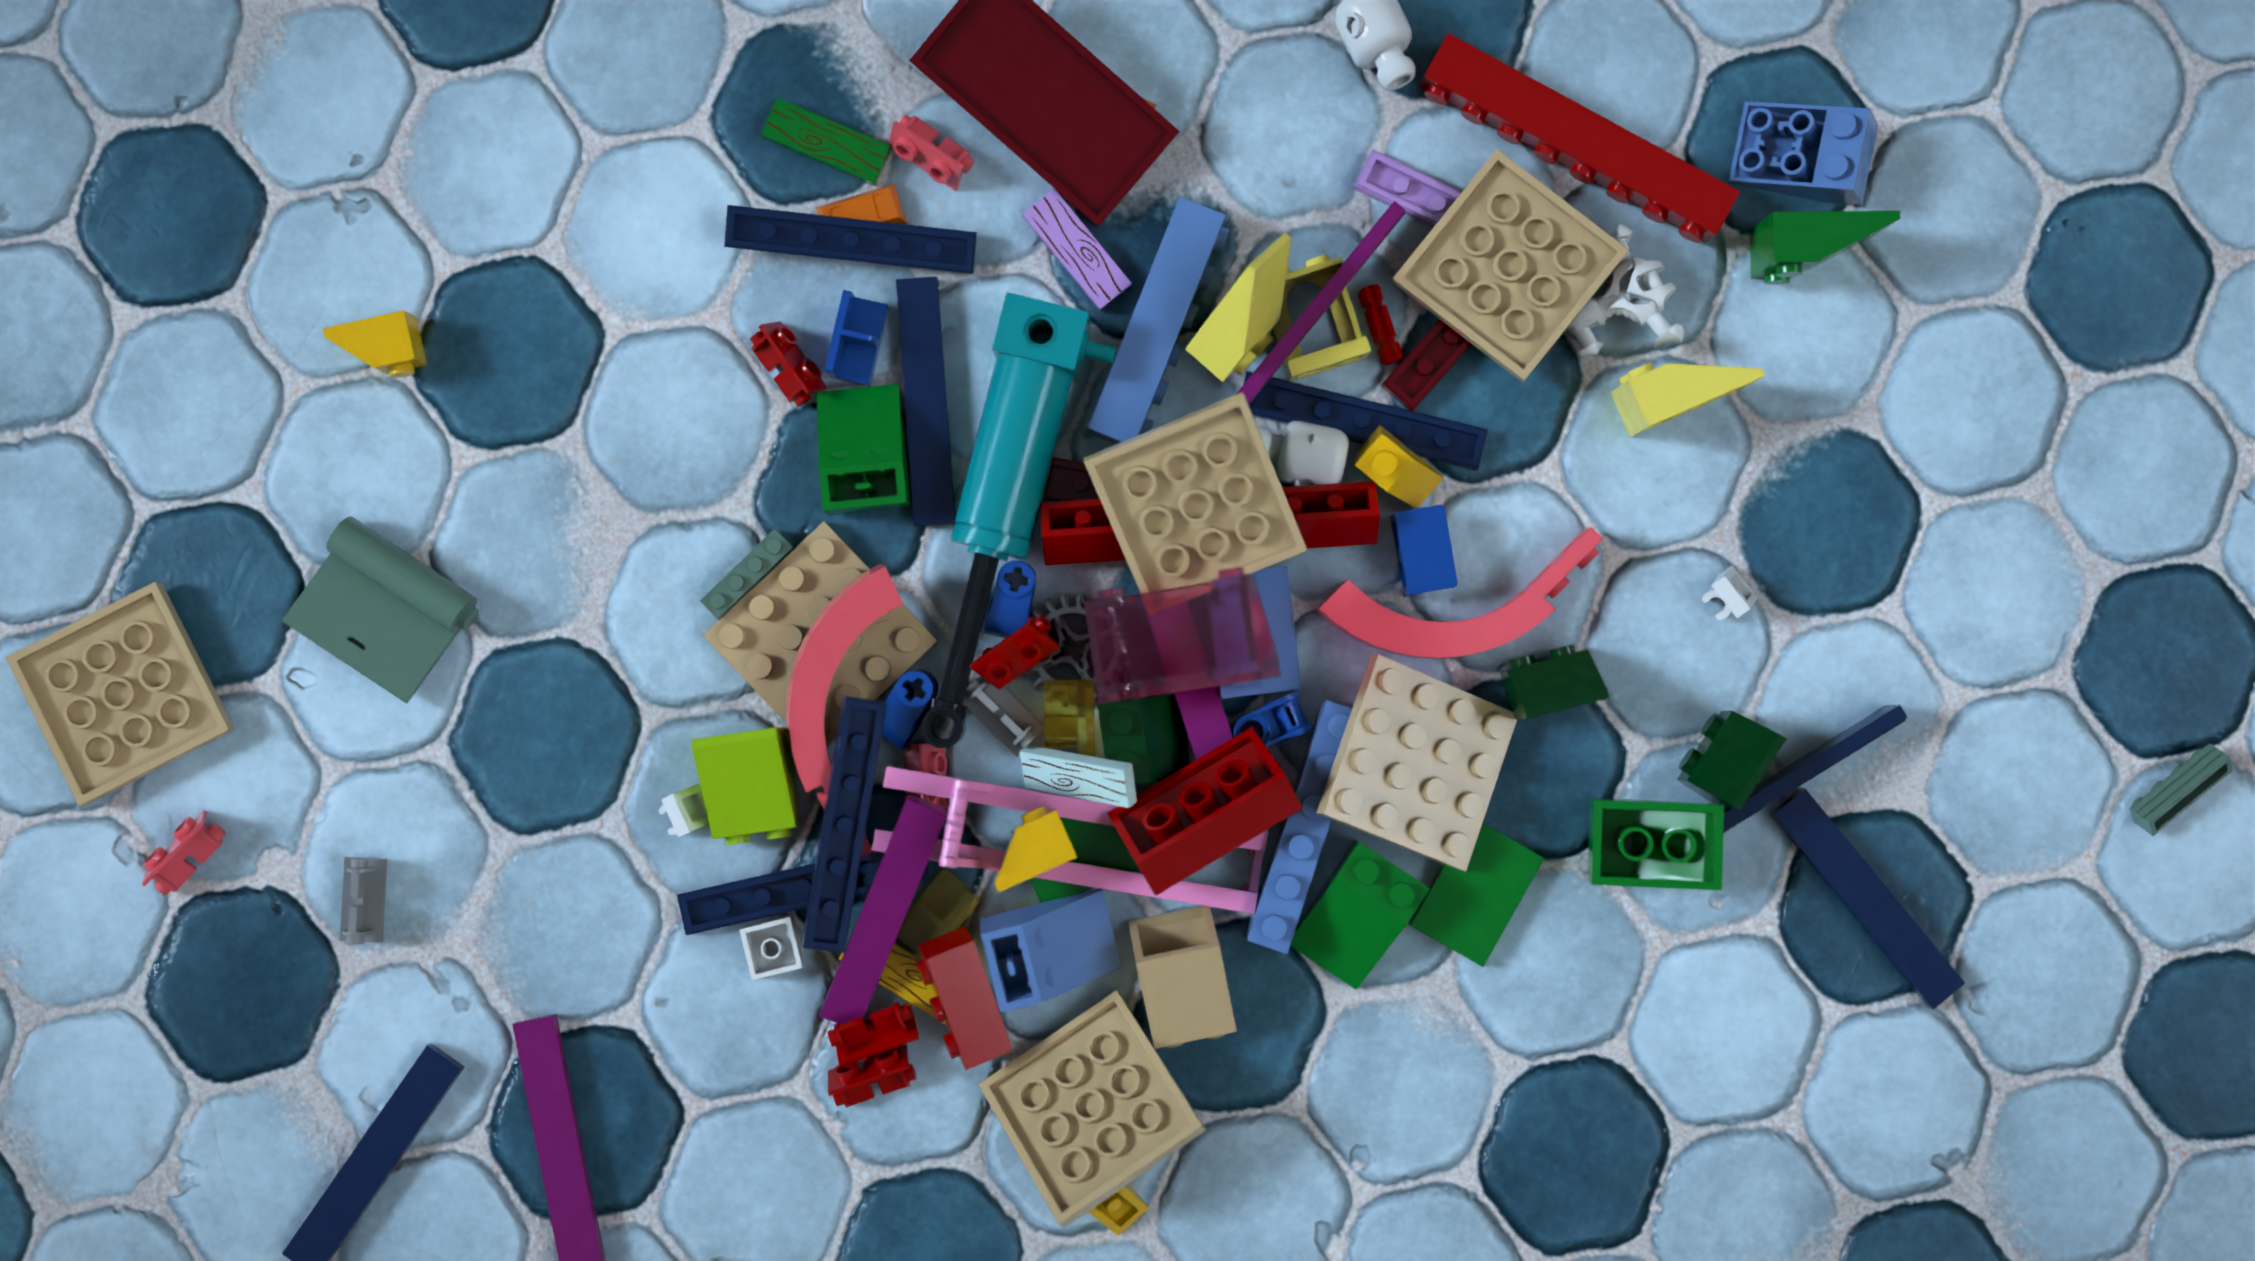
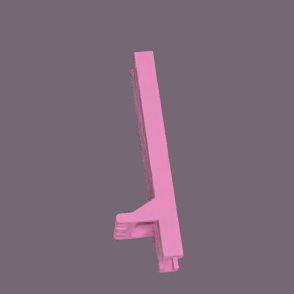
(954, 854)

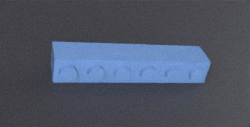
(1158, 321)
(1299, 838)

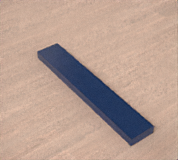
(850, 239)
(926, 401)
(1358, 418)
(1816, 762)
(844, 824)
(763, 896)
(1867, 898)
(375, 1157)

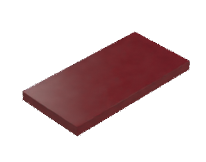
(1046, 100)

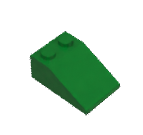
(1799, 240)
(1655, 844)
(1358, 914)

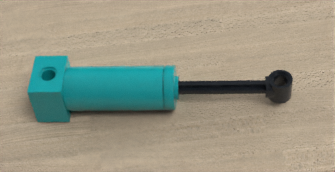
(1010, 468)

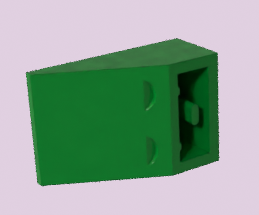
(862, 450)

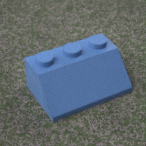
(1276, 601)

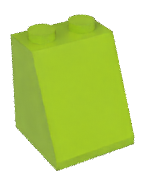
(748, 784)

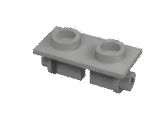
(1002, 714)
(363, 900)

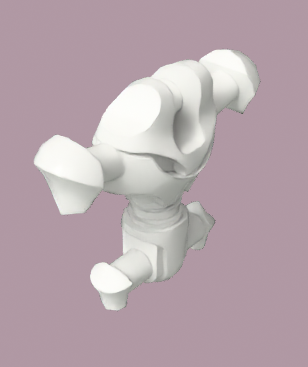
(1631, 292)

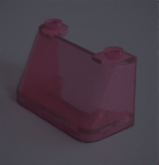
(1180, 638)

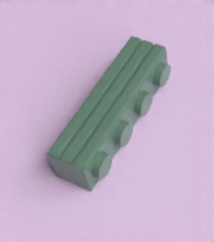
(747, 574)
(2180, 789)

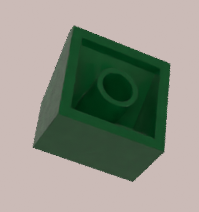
(1552, 683)
(1146, 734)
(1729, 759)

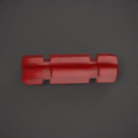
(1380, 324)

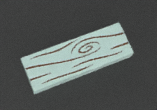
(1078, 776)

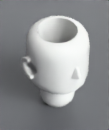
(1376, 38)
(1307, 453)

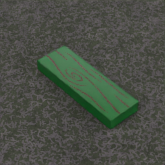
(826, 141)

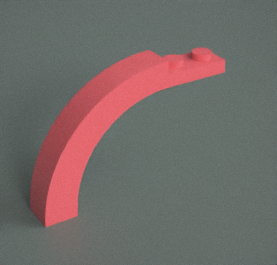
(1416, 638)
(815, 664)

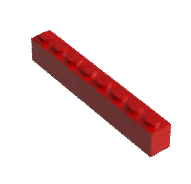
(1578, 140)
(1324, 514)

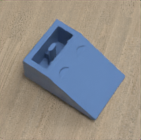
(1805, 150)
(1048, 948)

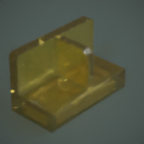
(1069, 715)
(938, 911)

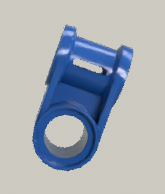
(1007, 607)
(905, 712)
(1275, 721)

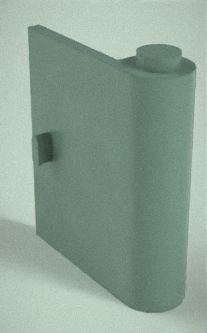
(385, 601)

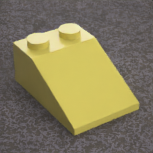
(1245, 316)
(1663, 393)

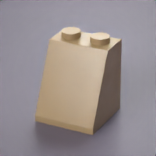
(1182, 976)

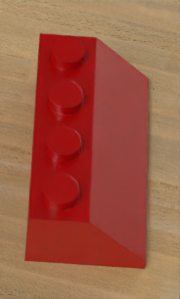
(1205, 810)

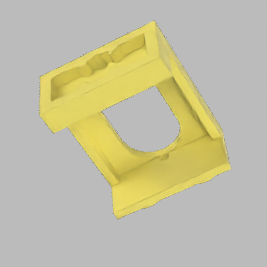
(1352, 346)

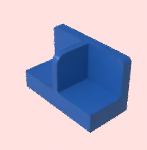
(856, 339)
(1423, 550)

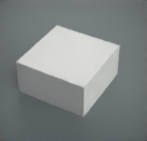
(772, 947)

